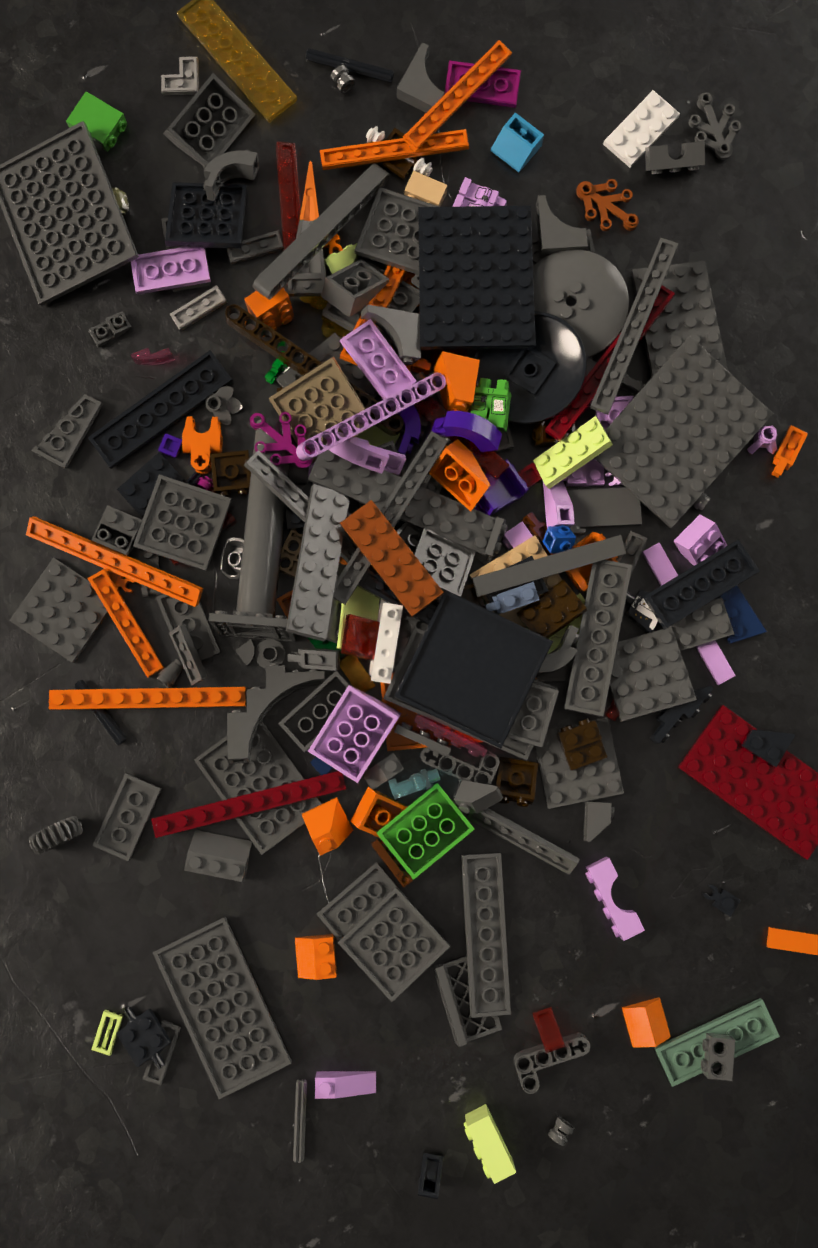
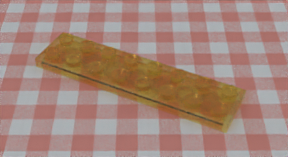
(237, 57)

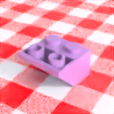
(700, 540)

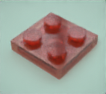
(360, 637)

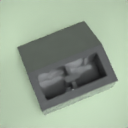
(117, 530)

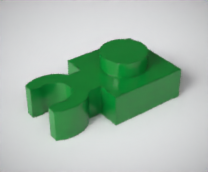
(277, 368)

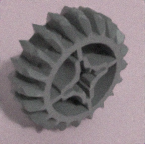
(55, 835)

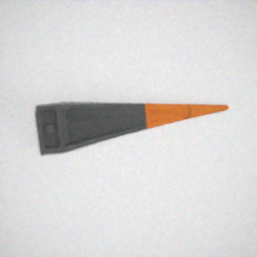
(311, 277)

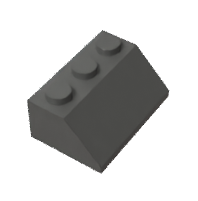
(218, 856)

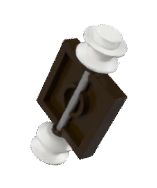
(401, 166)

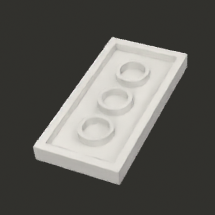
(641, 128)

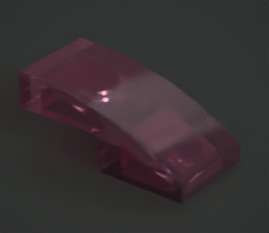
(145, 357)

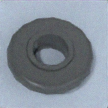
(263, 646)

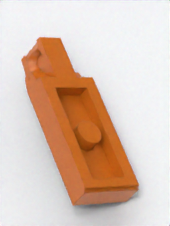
(788, 450)

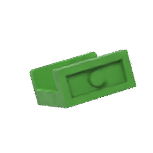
(101, 119)

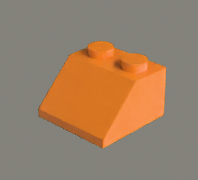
(316, 957)

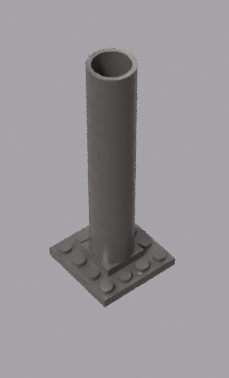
(260, 559)

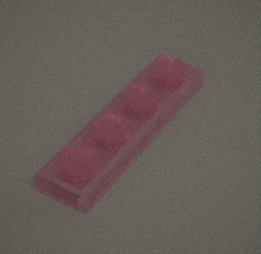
(456, 738)

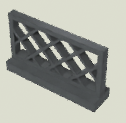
(453, 1008)

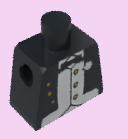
(640, 612)

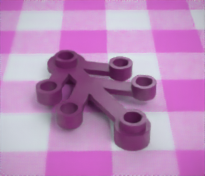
(283, 442)

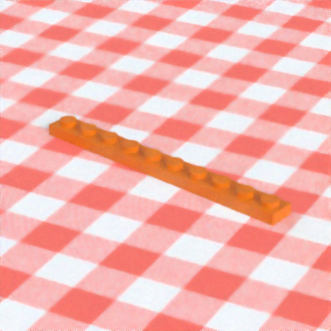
(114, 561)
(147, 698)

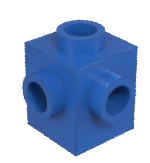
(559, 539)

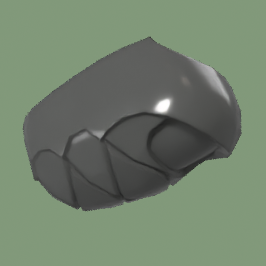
(231, 558)

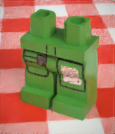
(492, 403)

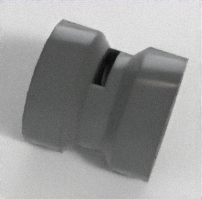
(341, 76)
(561, 1131)

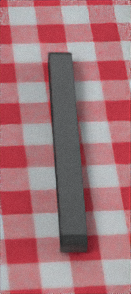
(320, 232)

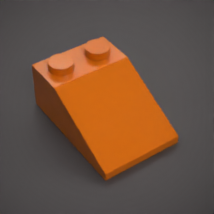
(460, 474)
(376, 811)

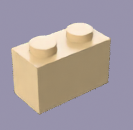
(425, 189)

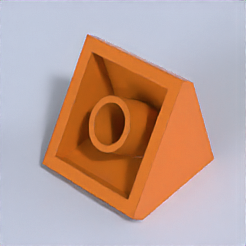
(646, 1023)

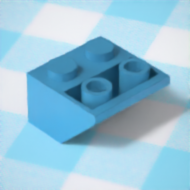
(517, 142)

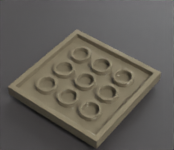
(318, 401)

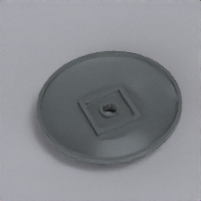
(594, 284)

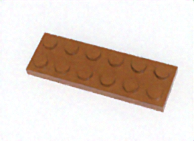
(391, 558)

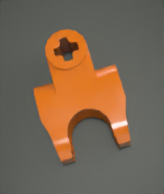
(202, 444)

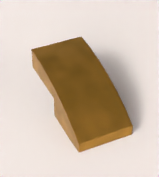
(356, 673)

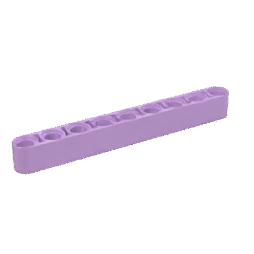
(364, 419)

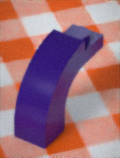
(469, 426)
(412, 428)

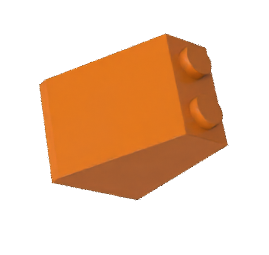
(460, 380)

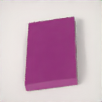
(498, 90)

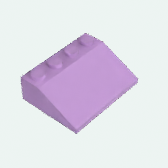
(354, 733)

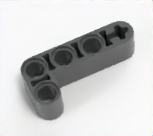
(457, 764)
(553, 1058)

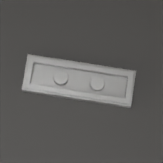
(198, 308)

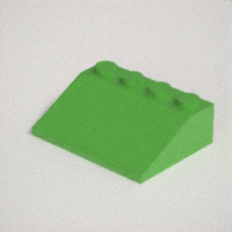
(425, 831)

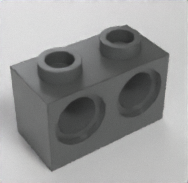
(724, 1056)

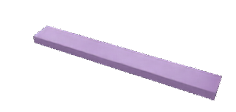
(710, 651)

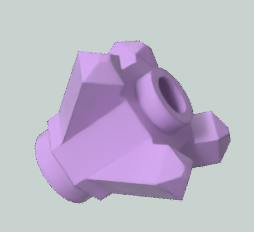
(765, 439)

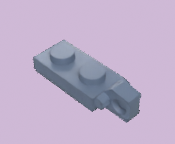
(513, 598)

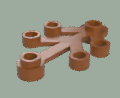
(605, 203)

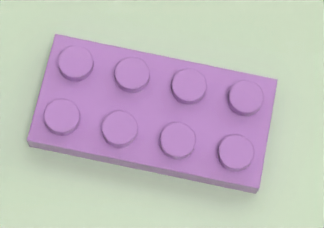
(170, 269)
(377, 360)

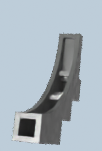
(279, 684)

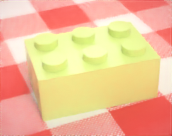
(489, 1144)

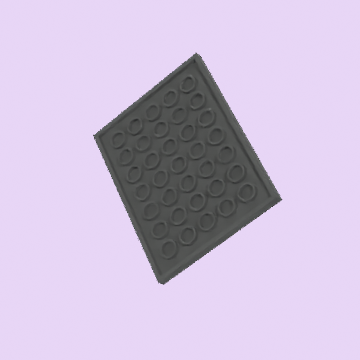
(64, 214)
(681, 431)

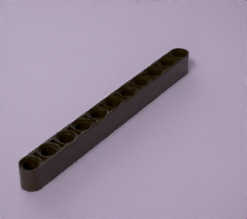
(294, 351)

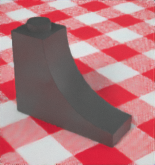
(416, 86)
(556, 235)
(400, 327)

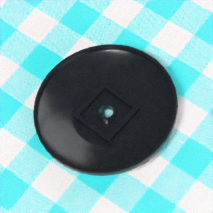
(558, 373)

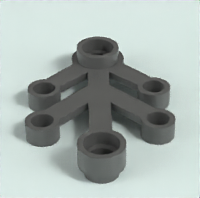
(715, 128)

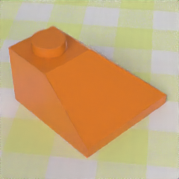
(327, 825)

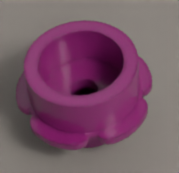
(206, 483)

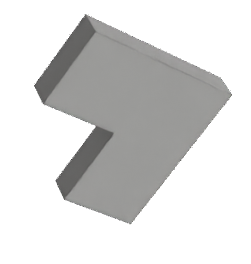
(184, 83)

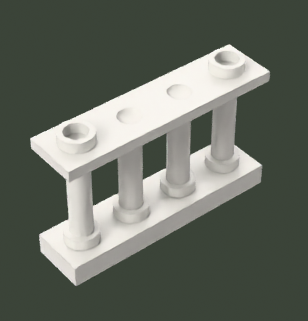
(389, 618)

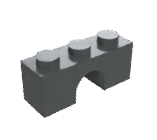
(691, 156)

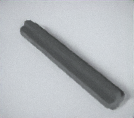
(300, 1121)

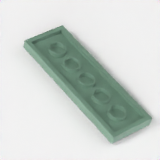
(748, 1025)

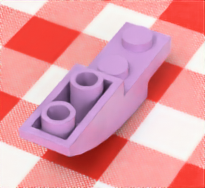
(369, 456)

